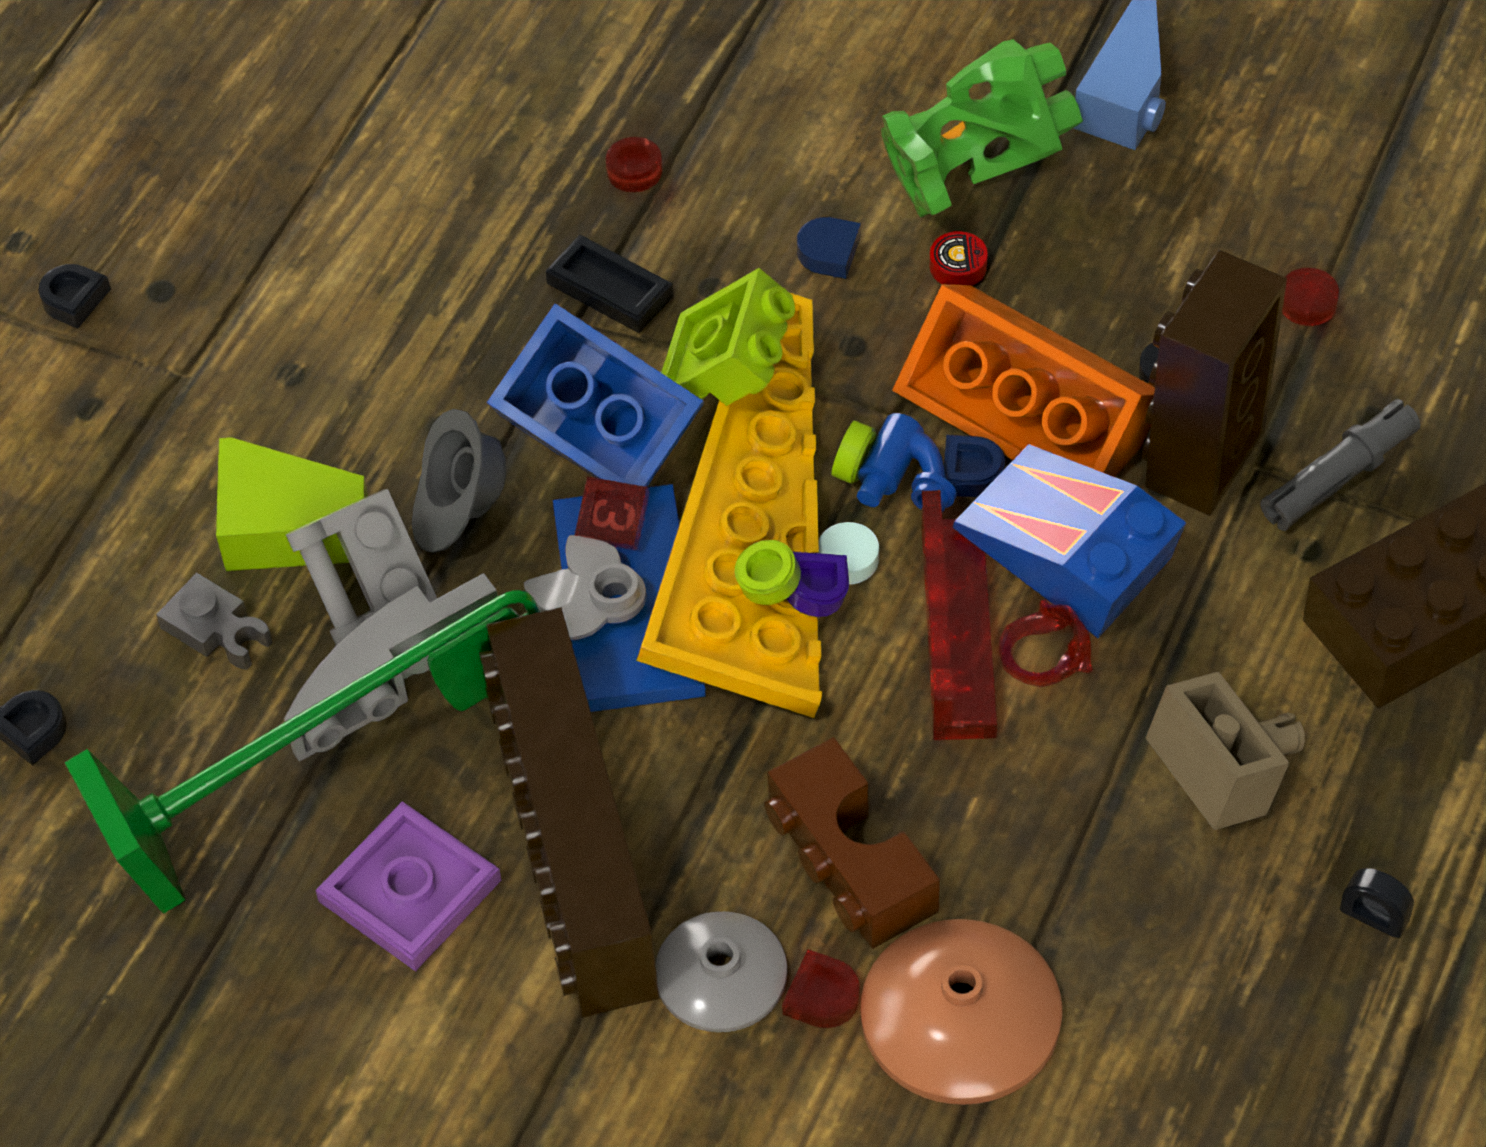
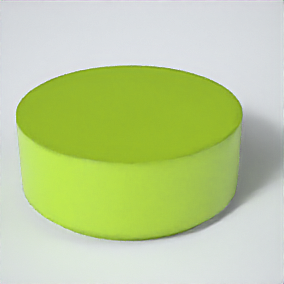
(853, 451)
(767, 572)

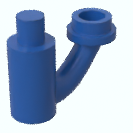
(889, 457)

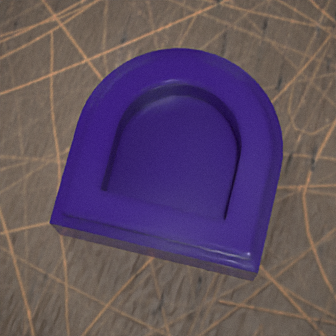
(821, 584)

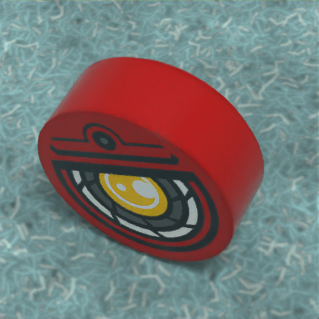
(958, 259)

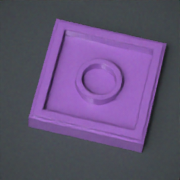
(408, 885)

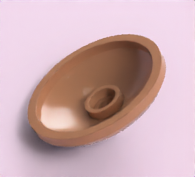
(957, 1043)

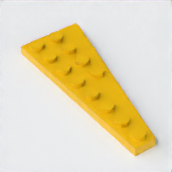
(747, 489)

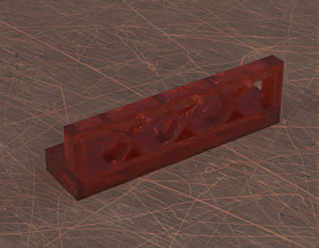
(956, 629)

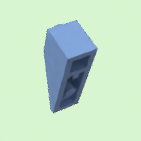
(1124, 81)

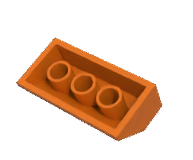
(1022, 383)

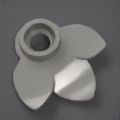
(587, 584)

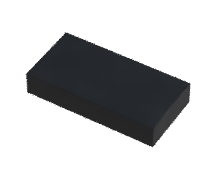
(609, 283)

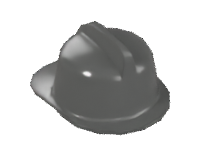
(458, 479)

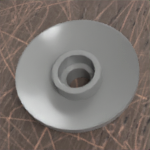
(724, 995)

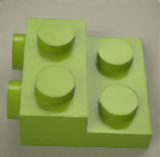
(731, 339)

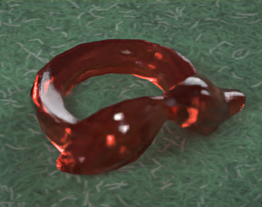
(1044, 621)

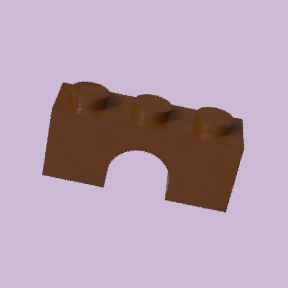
(875, 886)

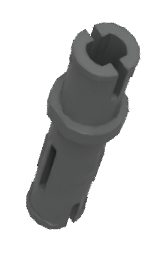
(1359, 451)

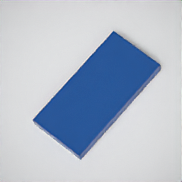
(609, 656)

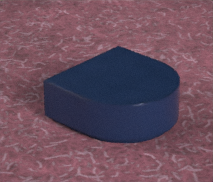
(828, 245)
(972, 463)

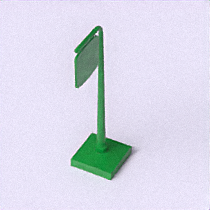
(135, 825)

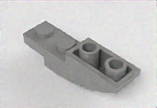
(371, 644)

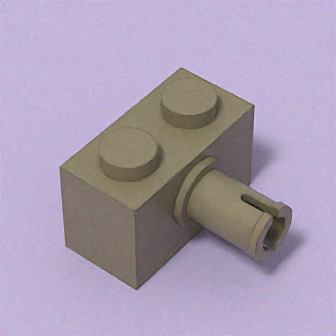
(1220, 749)

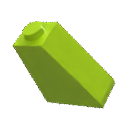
(271, 494)

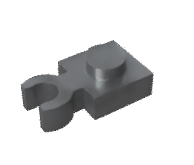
(209, 617)

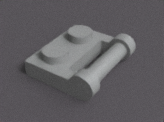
(376, 550)

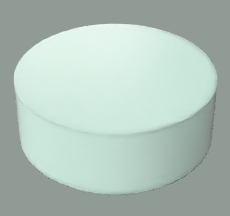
(857, 543)

